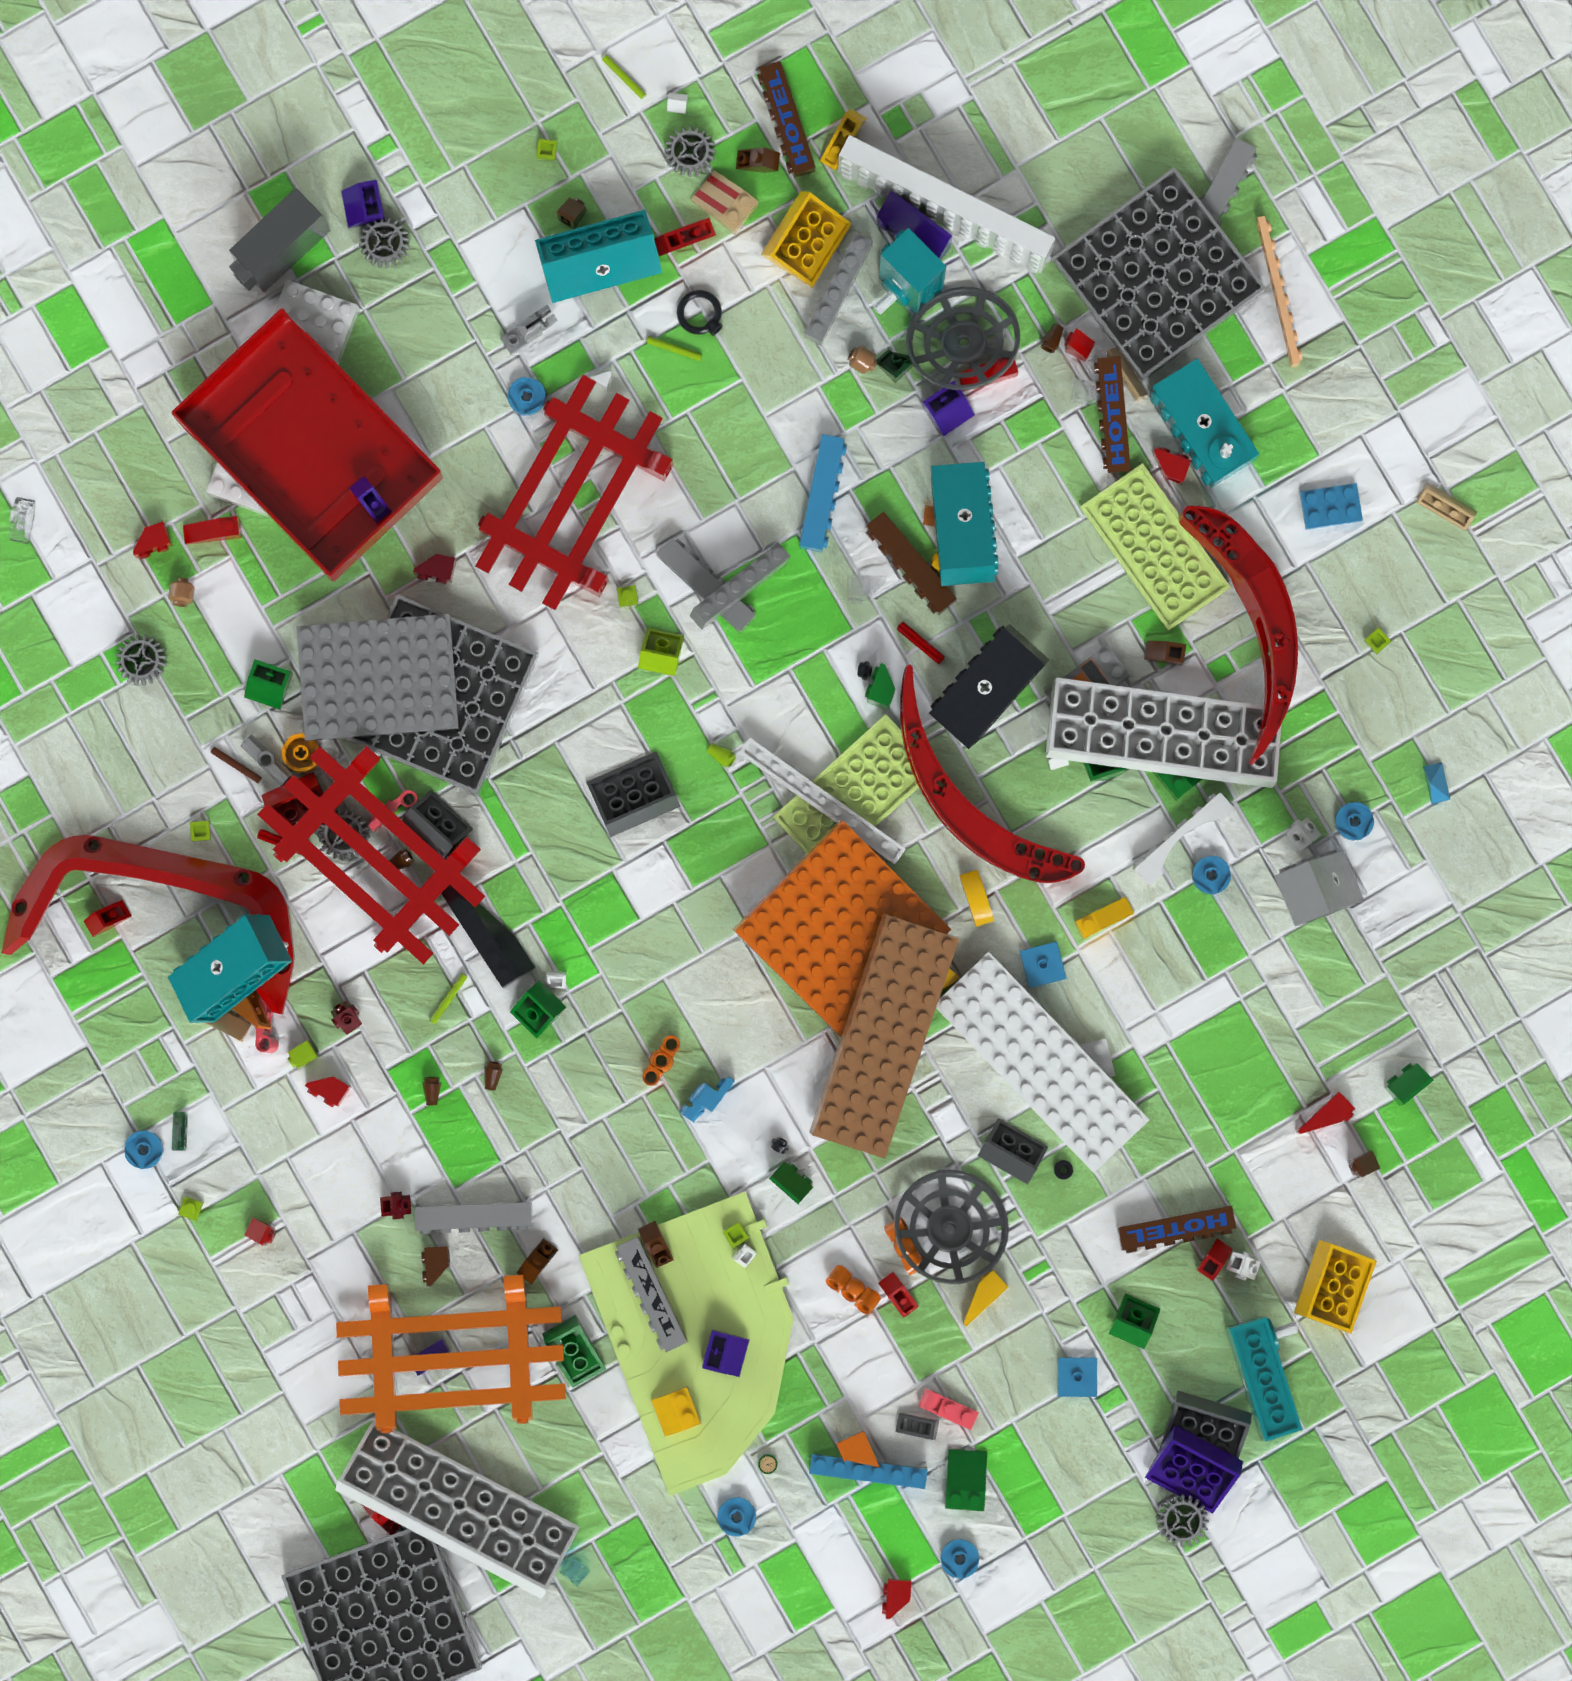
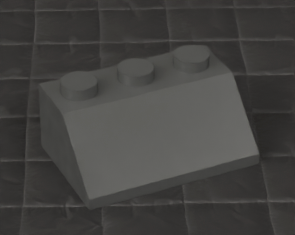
(437, 824)
(1013, 1151)

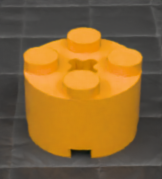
(293, 747)

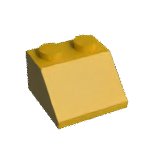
(676, 1411)

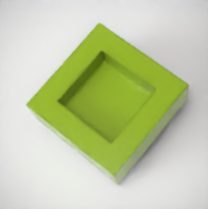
(546, 149)
(627, 596)
(1377, 641)
(200, 831)
(190, 1208)
(735, 1235)

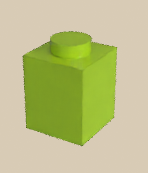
(302, 1055)

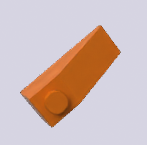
(253, 1011)

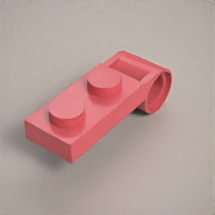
(393, 805)
(263, 1035)
(948, 1409)

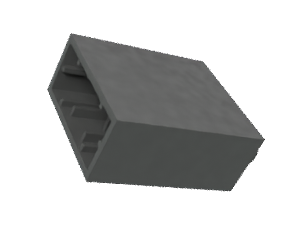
(277, 242)

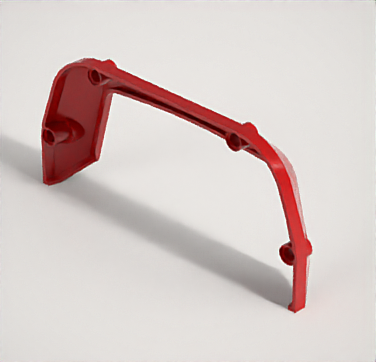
(158, 866)

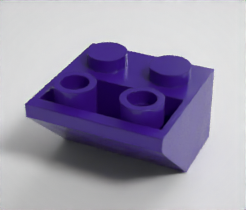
(363, 203)
(948, 409)
(725, 1353)

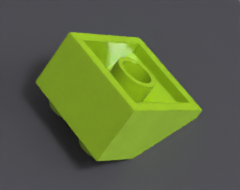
(661, 651)

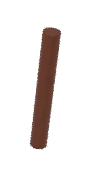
(236, 765)

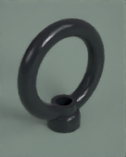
(713, 325)

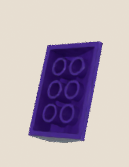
(900, 215)
(1194, 1469)

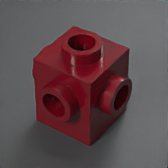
(345, 1017)
(395, 1205)

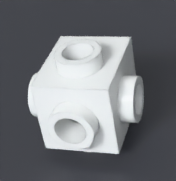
(1303, 833)
(1243, 1265)

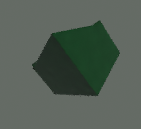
(894, 364)

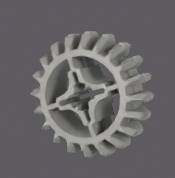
(683, 156)
(378, 248)
(140, 668)
(332, 847)
(1174, 1526)

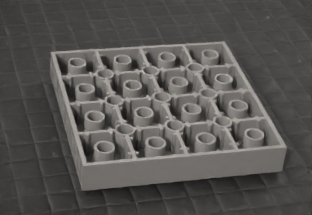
(1151, 283)
(488, 689)
(383, 1614)

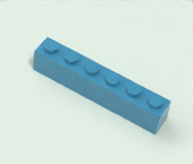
(822, 493)
(885, 1473)

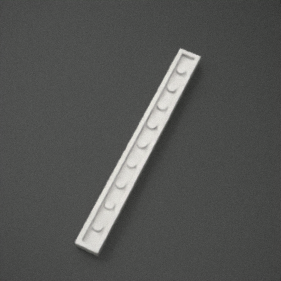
(821, 800)

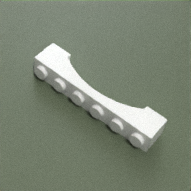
(1216, 809)

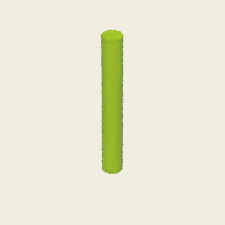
(624, 77)
(674, 348)
(448, 998)

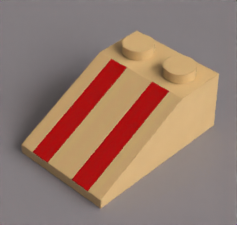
(725, 202)

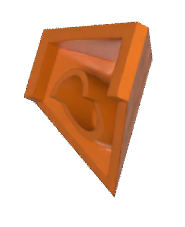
(857, 1449)

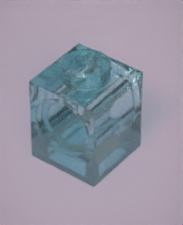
(574, 1570)

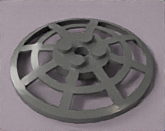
(963, 330)
(959, 1219)

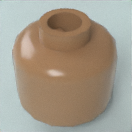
(862, 359)
(181, 592)

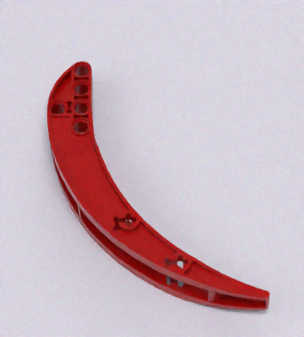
(1267, 605)
(961, 817)

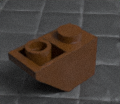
(758, 160)
(1165, 652)
(1363, 1164)
(655, 1244)
(537, 1261)
(436, 1263)

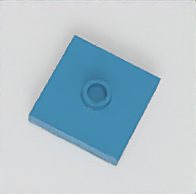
(1042, 965)
(1077, 1377)

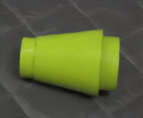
(722, 755)

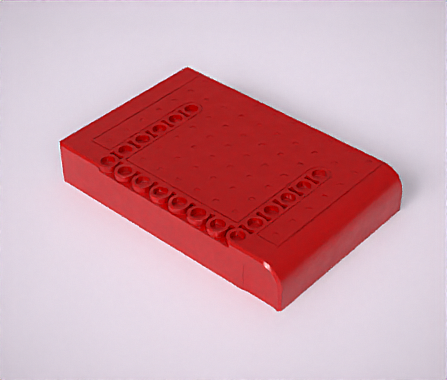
(300, 438)

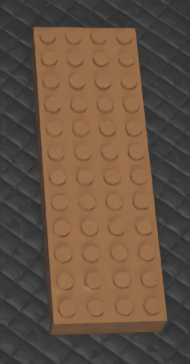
(884, 1035)

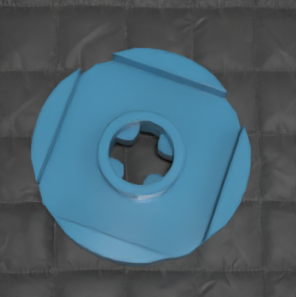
(525, 407)
(1349, 811)
(1201, 879)
(143, 1160)
(727, 1522)
(959, 1547)

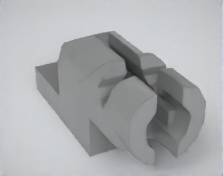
(528, 330)

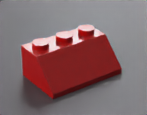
(288, 805)

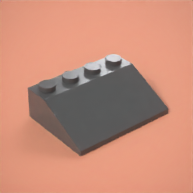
(633, 794)
(1210, 1421)

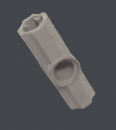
(275, 768)

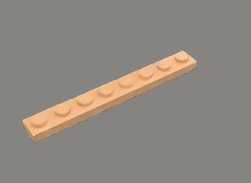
(1277, 283)

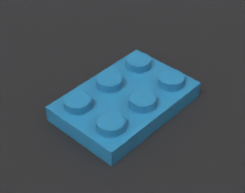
(1331, 506)

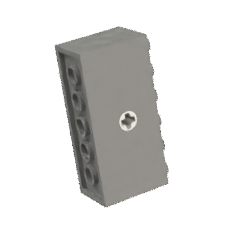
(1318, 886)

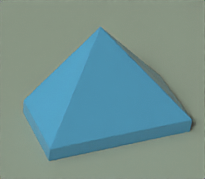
(1436, 783)

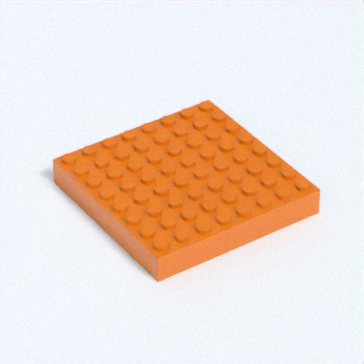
(824, 920)

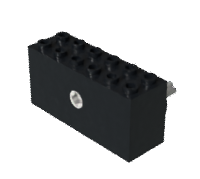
(972, 708)

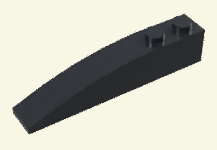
(491, 938)

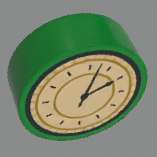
(767, 1464)

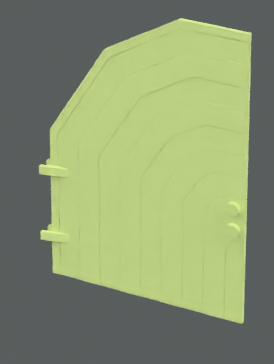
(705, 1294)

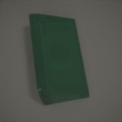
(179, 1131)

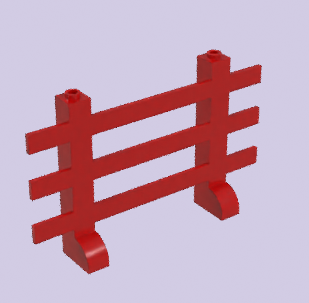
(600, 436)
(322, 811)

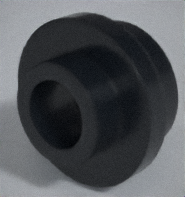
(864, 670)
(780, 1145)
(1058, 1165)

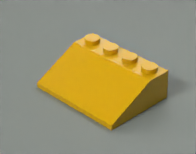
(806, 238)
(1335, 1286)

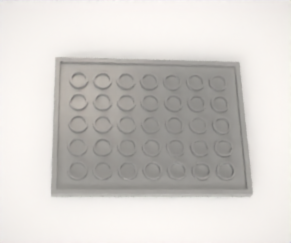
(377, 677)

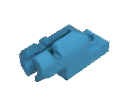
(705, 1097)

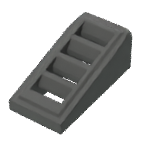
(933, 1431)

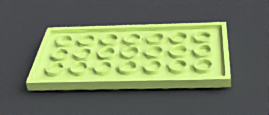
(1154, 548)
(866, 778)

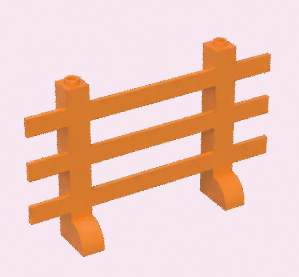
(385, 1365)

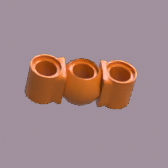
(660, 1070)
(908, 1245)
(853, 1289)

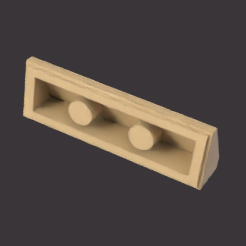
(1129, 377)
(1446, 507)
(232, 1026)

